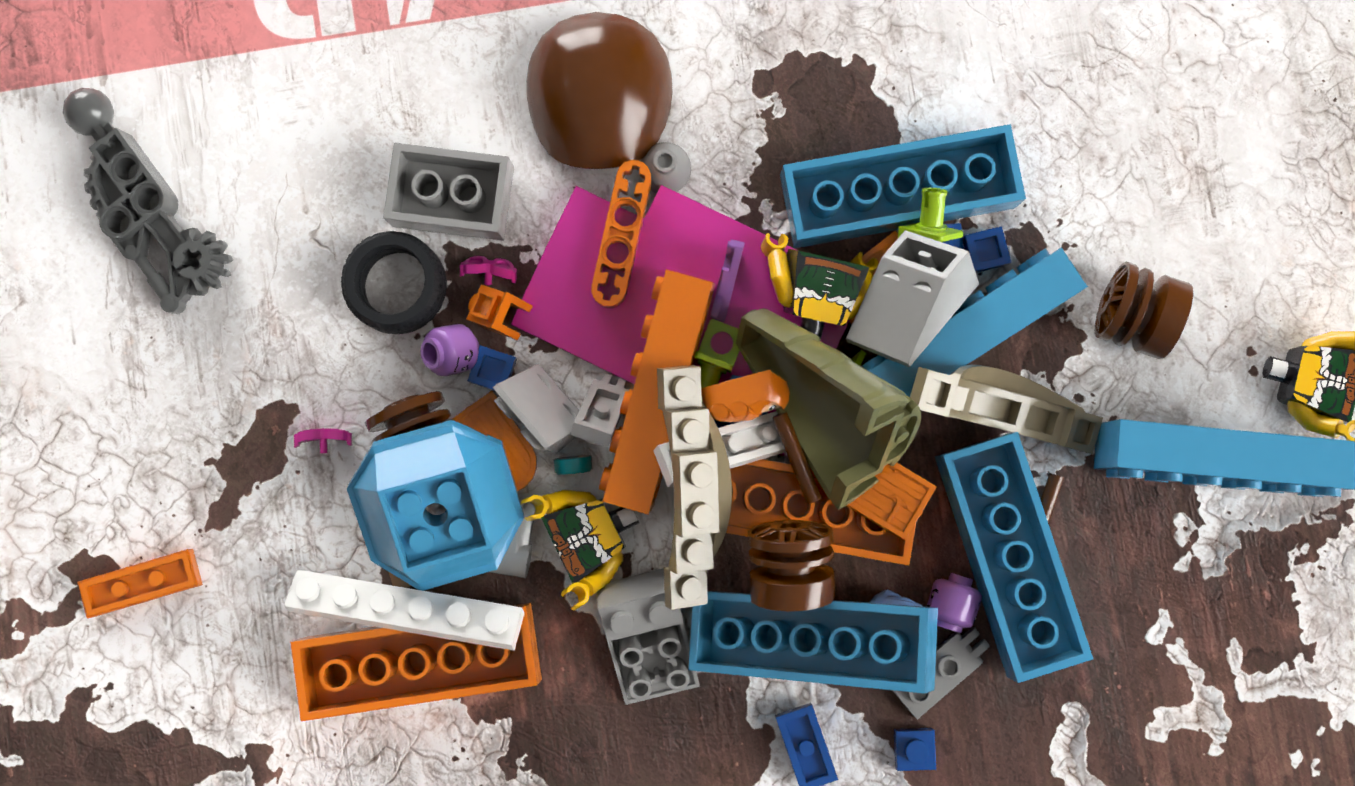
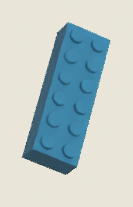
(883, 185)
(990, 319)
(1225, 458)
(1013, 558)
(825, 645)

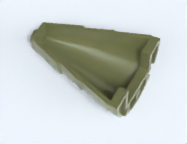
(840, 411)

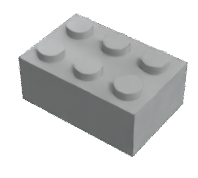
(448, 191)

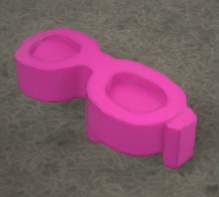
(497, 267)
(322, 434)

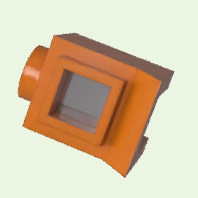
(490, 308)

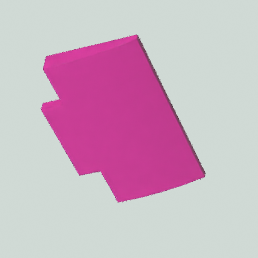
(674, 237)

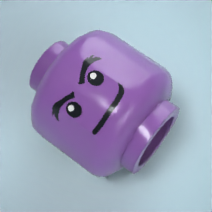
(450, 350)
(955, 602)

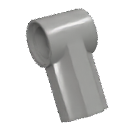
(518, 556)

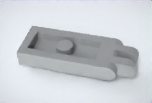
(600, 411)
(953, 664)

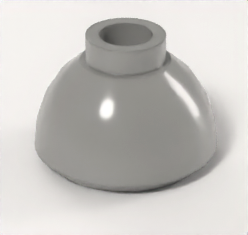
(668, 166)

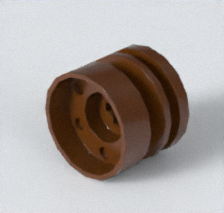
(1144, 311)
(408, 415)
(791, 565)

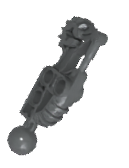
(117, 196)

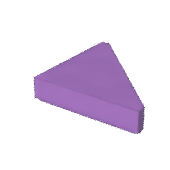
(727, 280)

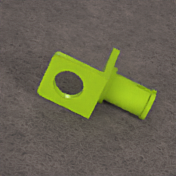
(932, 218)
(712, 363)

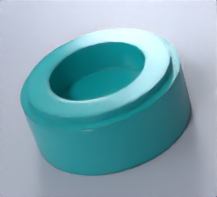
(573, 464)

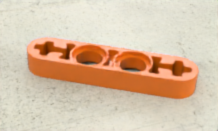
(617, 233)

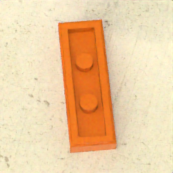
(139, 583)

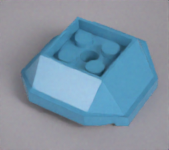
(445, 467)

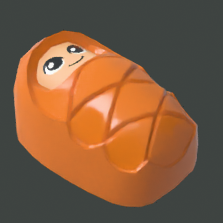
(746, 397)

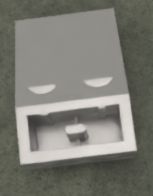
(912, 297)
(540, 406)
(645, 638)

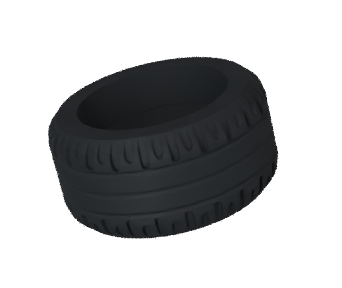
(362, 260)

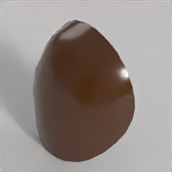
(598, 90)

